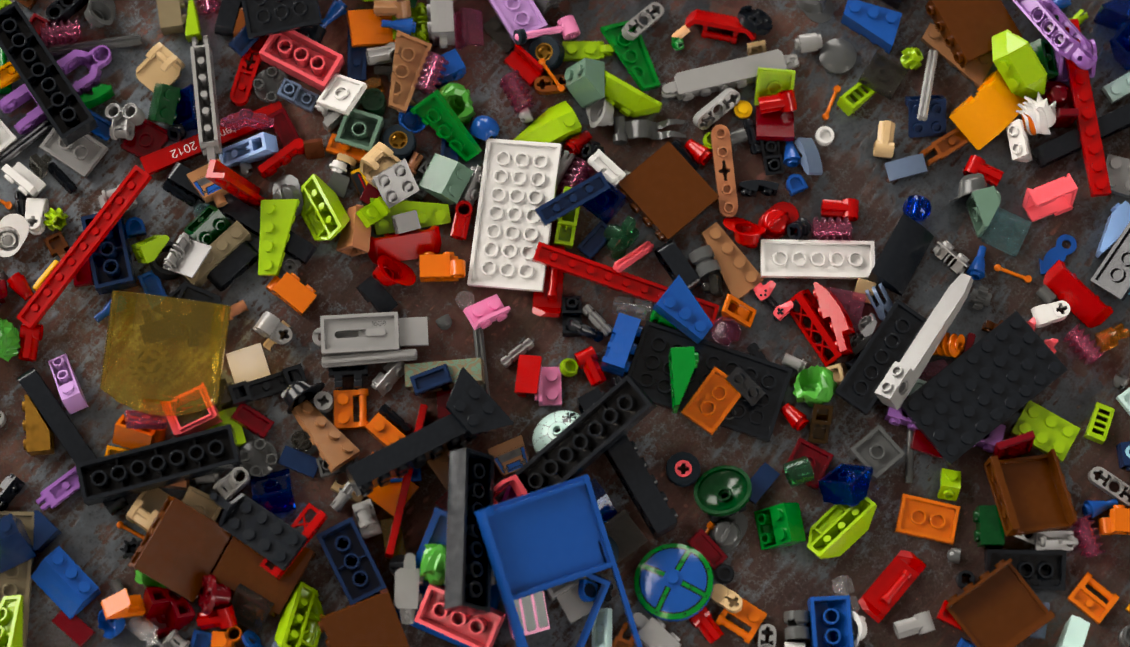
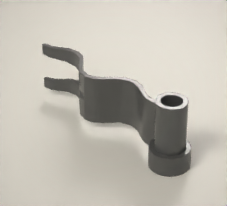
(643, 129)

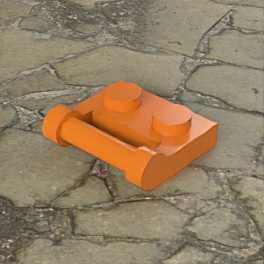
(344, 409)
(1090, 603)
(749, 615)

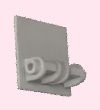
(395, 183)
(941, 252)
(186, 256)

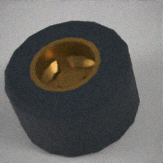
(540, 49)
(400, 136)

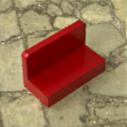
(527, 65)
(528, 375)

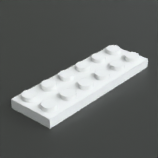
(816, 259)

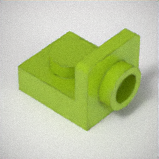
(373, 212)

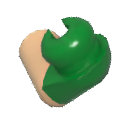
(677, 38)

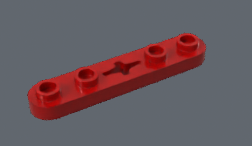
(244, 79)

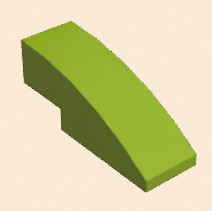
(566, 227)

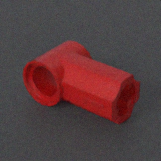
(783, 102)
(978, 165)
(836, 208)
(461, 222)
(30, 342)
(588, 361)
(220, 617)
(706, 625)

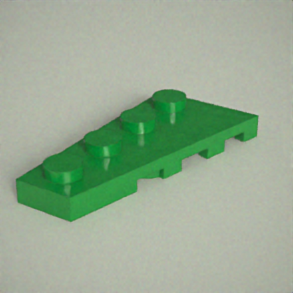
(632, 55)
(441, 117)

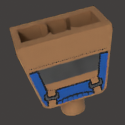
(207, 189)
(509, 456)

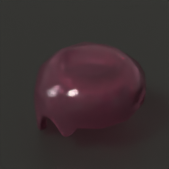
(725, 330)

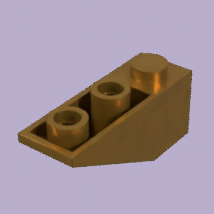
(38, 434)

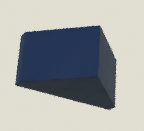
(44, 532)

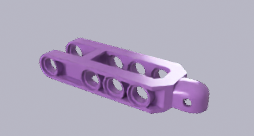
(1042, 15)
(93, 60)

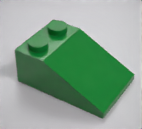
(681, 366)

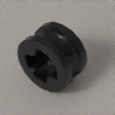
(176, 137)
(959, 578)

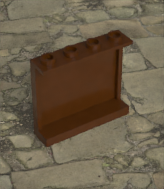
(970, 25)
(667, 192)
(1030, 494)
(180, 548)
(242, 566)
(999, 608)
(365, 624)

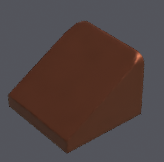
(314, 148)

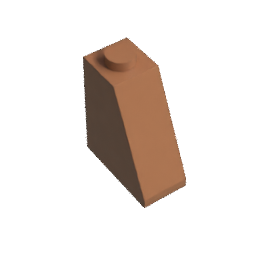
(354, 236)

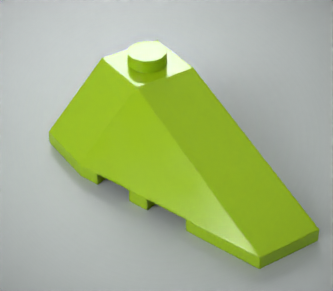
(553, 125)
(11, 621)

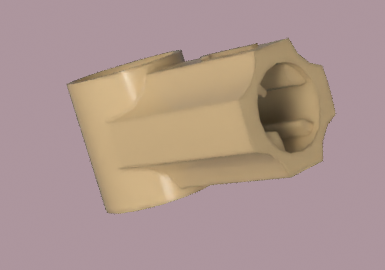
(884, 144)

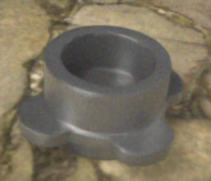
(290, 262)

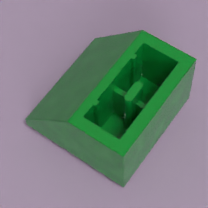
(780, 526)

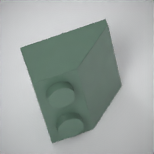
(586, 81)
(360, 130)
(445, 179)
(982, 207)

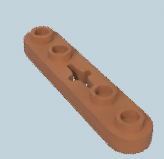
(723, 153)

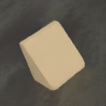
(862, 285)
(839, 371)

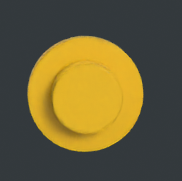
(743, 109)

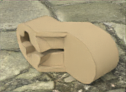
(726, 598)

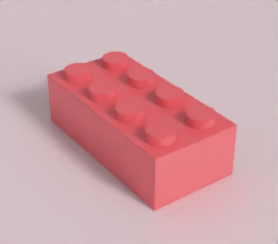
(302, 58)
(467, 629)

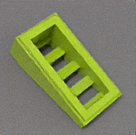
(192, 23)
(848, 105)
(1089, 434)

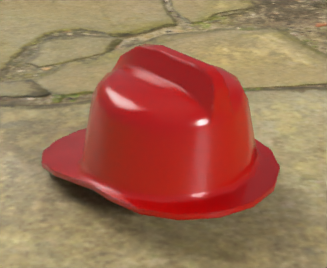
(777, 219)
(744, 231)
(392, 272)

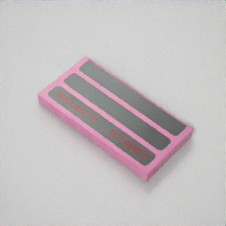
(532, 614)

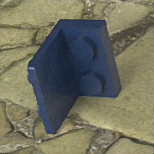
(936, 120)

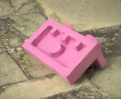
(486, 311)
(549, 387)

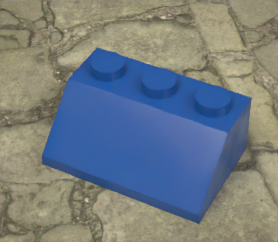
(65, 582)
(830, 621)

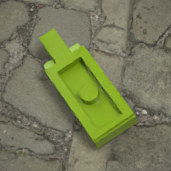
(586, 49)

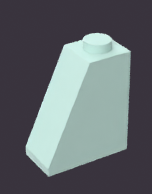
(1073, 633)

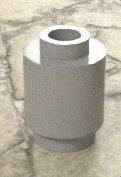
(808, 42)

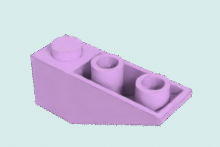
(67, 384)

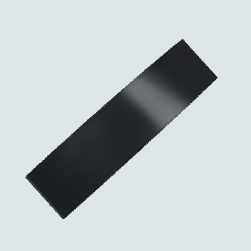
(266, 386)

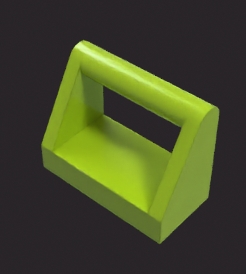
(149, 248)

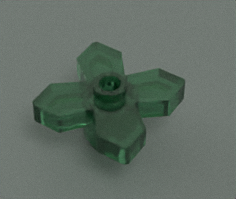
(621, 237)

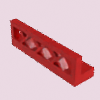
(233, 183)
(822, 326)
(309, 532)

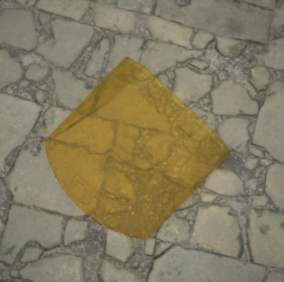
(164, 353)

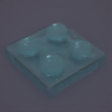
(1006, 232)

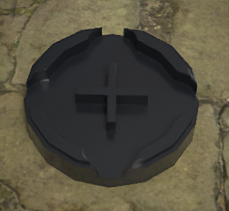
(755, 20)

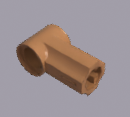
(399, 8)

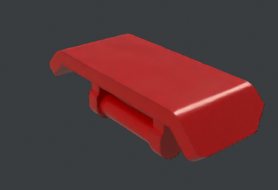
(718, 21)
(405, 245)
(1082, 300)
(549, 301)
(891, 585)

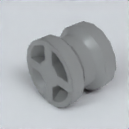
(325, 405)

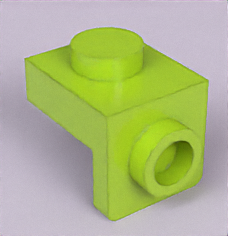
(949, 484)

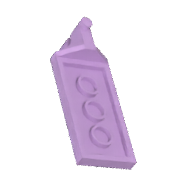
(518, 15)

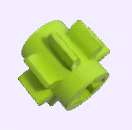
(911, 58)
(55, 219)

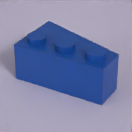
(873, 22)
(683, 311)
(621, 345)

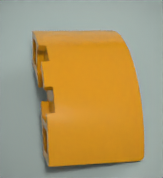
(987, 112)

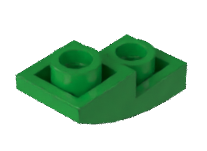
(100, 95)

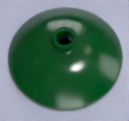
(722, 483)

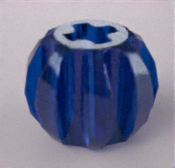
(917, 207)

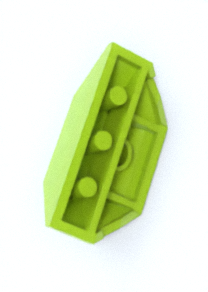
(1018, 65)
(628, 98)
(322, 210)
(840, 528)
(300, 619)

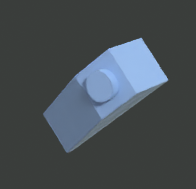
(250, 150)
(1114, 227)

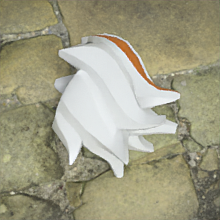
(1037, 115)

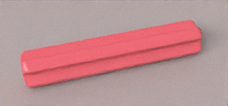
(633, 256)

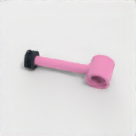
(566, 27)

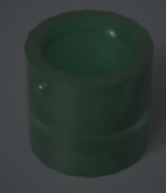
(374, 101)
(798, 471)

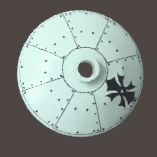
(546, 428)

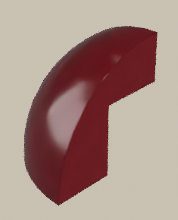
(166, 610)

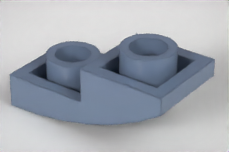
(297, 95)
(810, 158)
(906, 167)

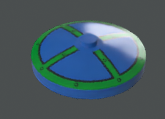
(673, 582)

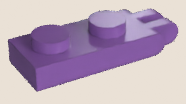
(59, 490)

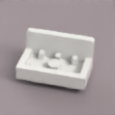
(1018, 142)
(24, 178)

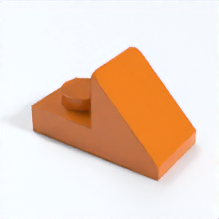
(738, 310)
(123, 605)

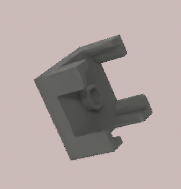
(876, 451)

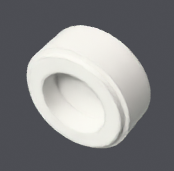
(824, 136)

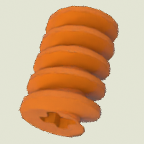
(951, 345)

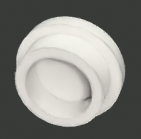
(338, 166)

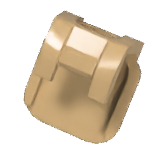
(159, 67)
(376, 161)
(146, 508)

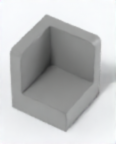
(406, 222)

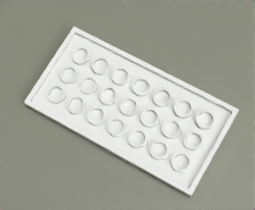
(507, 228)

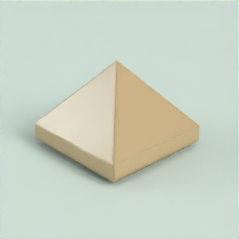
(756, 47)

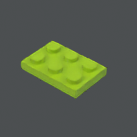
(1048, 428)

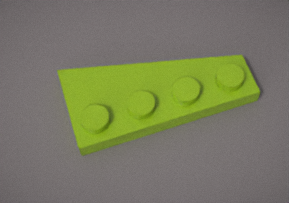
(428, 214)
(275, 226)

